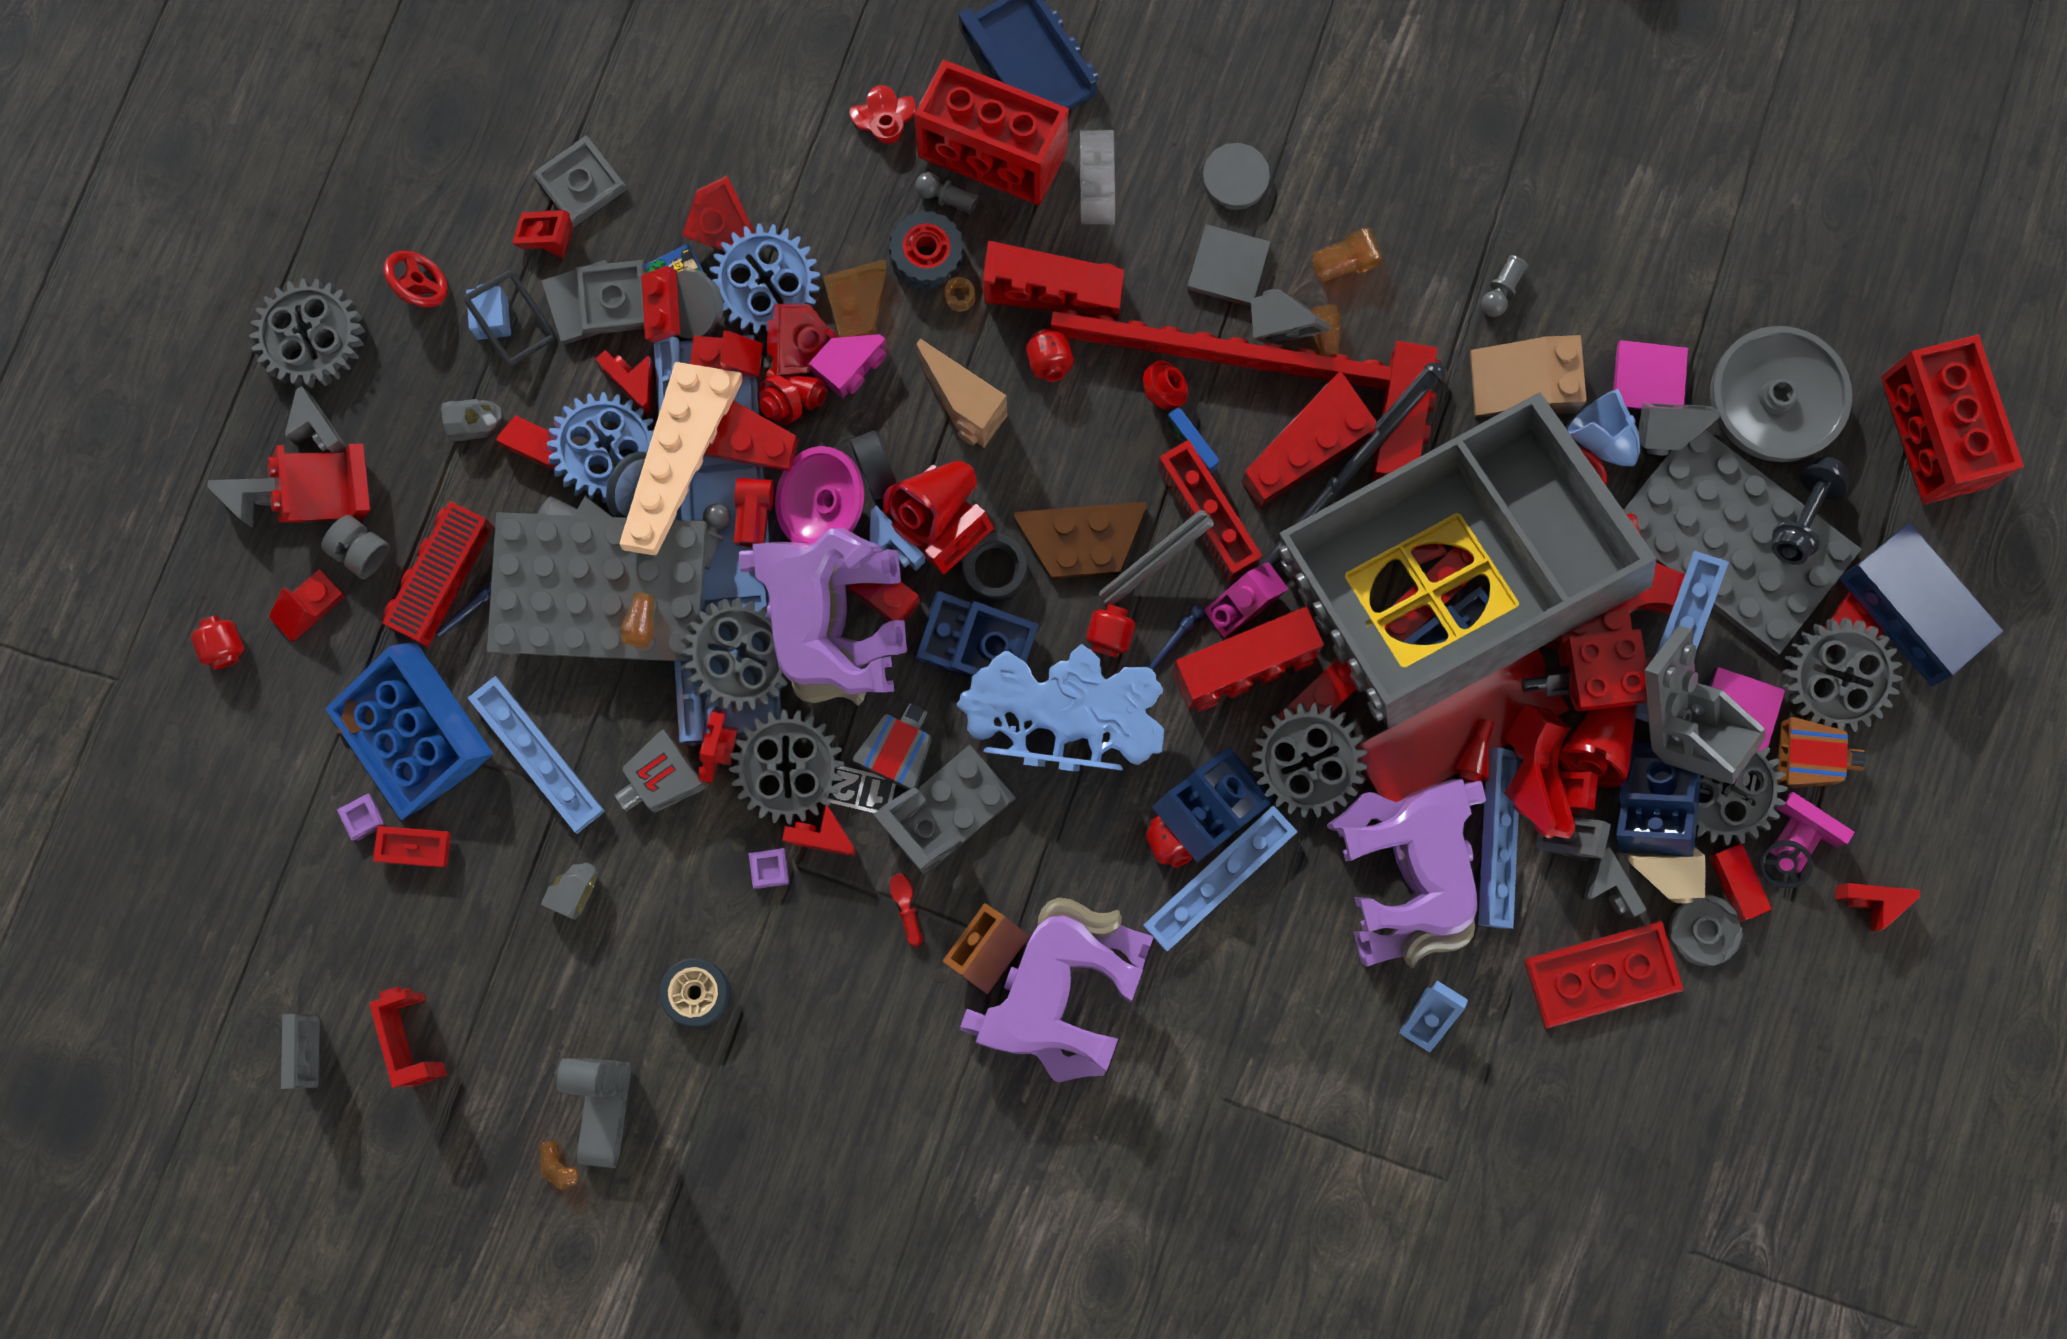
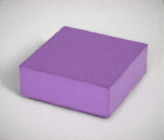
(361, 817)
(769, 868)

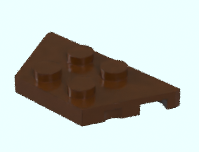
(1082, 539)

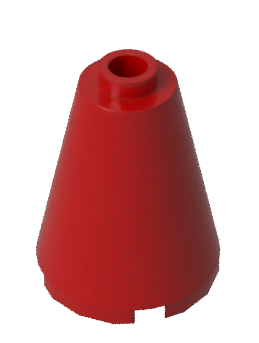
(929, 501)
(1602, 745)

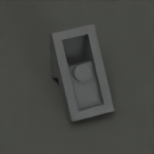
(309, 420)
(241, 495)
(1586, 841)
(1609, 875)

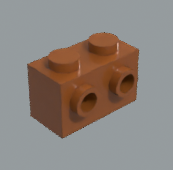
(988, 950)

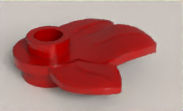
(883, 114)

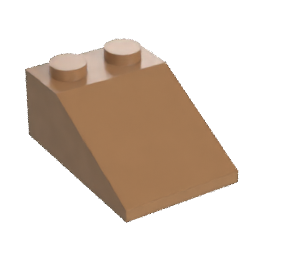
(1521, 369)
(969, 401)

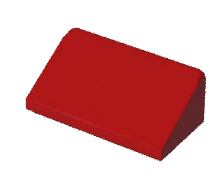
(527, 441)
(1740, 882)

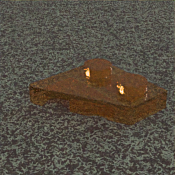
(856, 297)

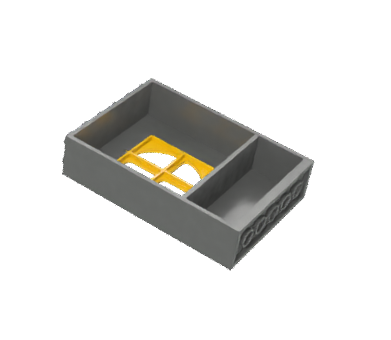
(1526, 513)

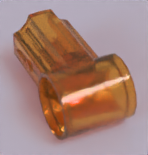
(1356, 252)

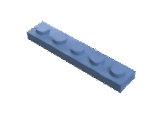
(1693, 602)
(536, 754)
(1499, 843)
(1219, 878)

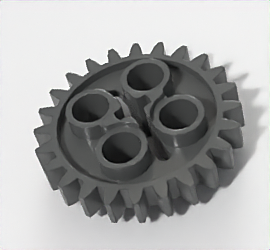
(278, 344)
(1852, 645)
(730, 685)
(754, 768)
(1323, 788)
(1712, 816)

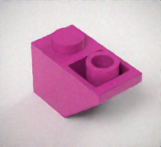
(847, 360)
(1246, 599)

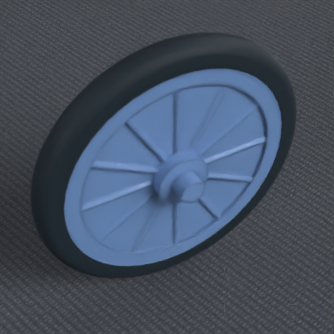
(623, 484)

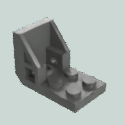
(1696, 723)
(945, 810)

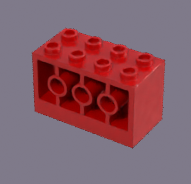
(991, 132)
(1951, 419)

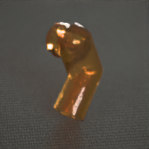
(552, 1169)

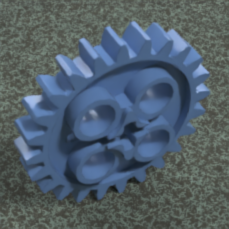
(789, 263)
(575, 460)

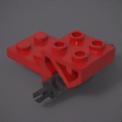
(1598, 664)

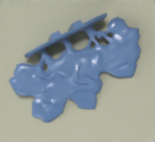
(1070, 704)

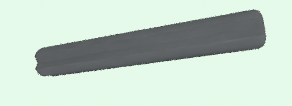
(1156, 558)

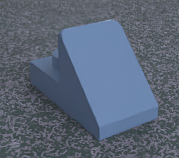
(884, 535)
(1433, 1015)

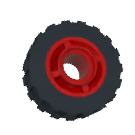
(931, 231)

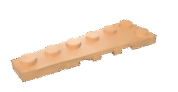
(684, 428)

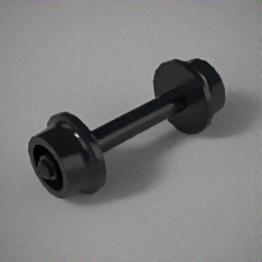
(1796, 541)

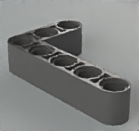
(606, 1093)

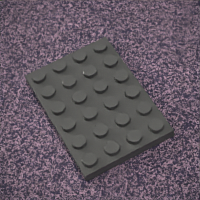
(1728, 509)
(568, 586)

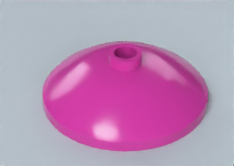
(807, 493)

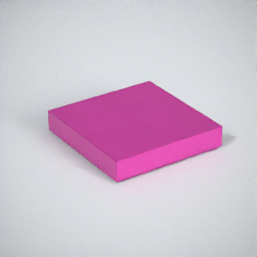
(1650, 373)
(1755, 697)

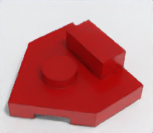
(716, 215)
(795, 338)
(717, 745)

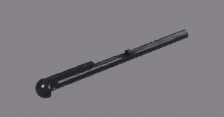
(1385, 426)

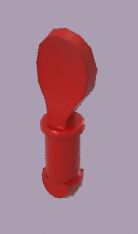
(902, 893)

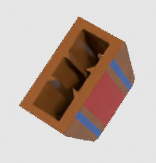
(1815, 754)

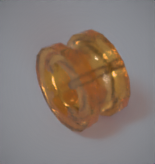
(967, 286)

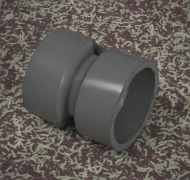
(350, 543)

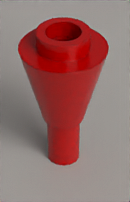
(810, 389)
(1475, 761)

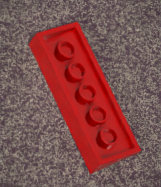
(1433, 741)

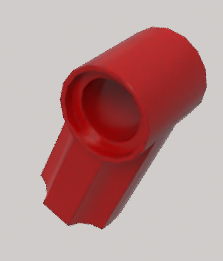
(753, 501)

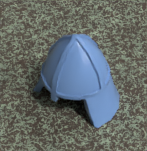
(1607, 430)

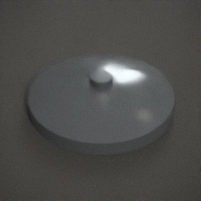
(1781, 394)

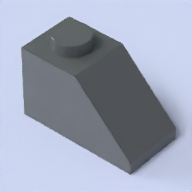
(1283, 319)
(1672, 425)

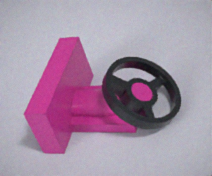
(1799, 839)

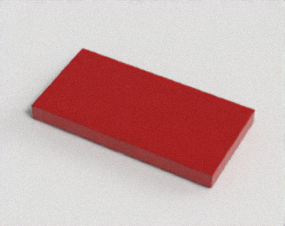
(1603, 975)

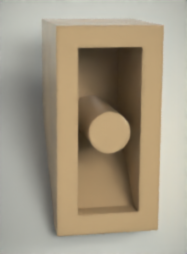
(1675, 876)

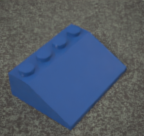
(418, 733)

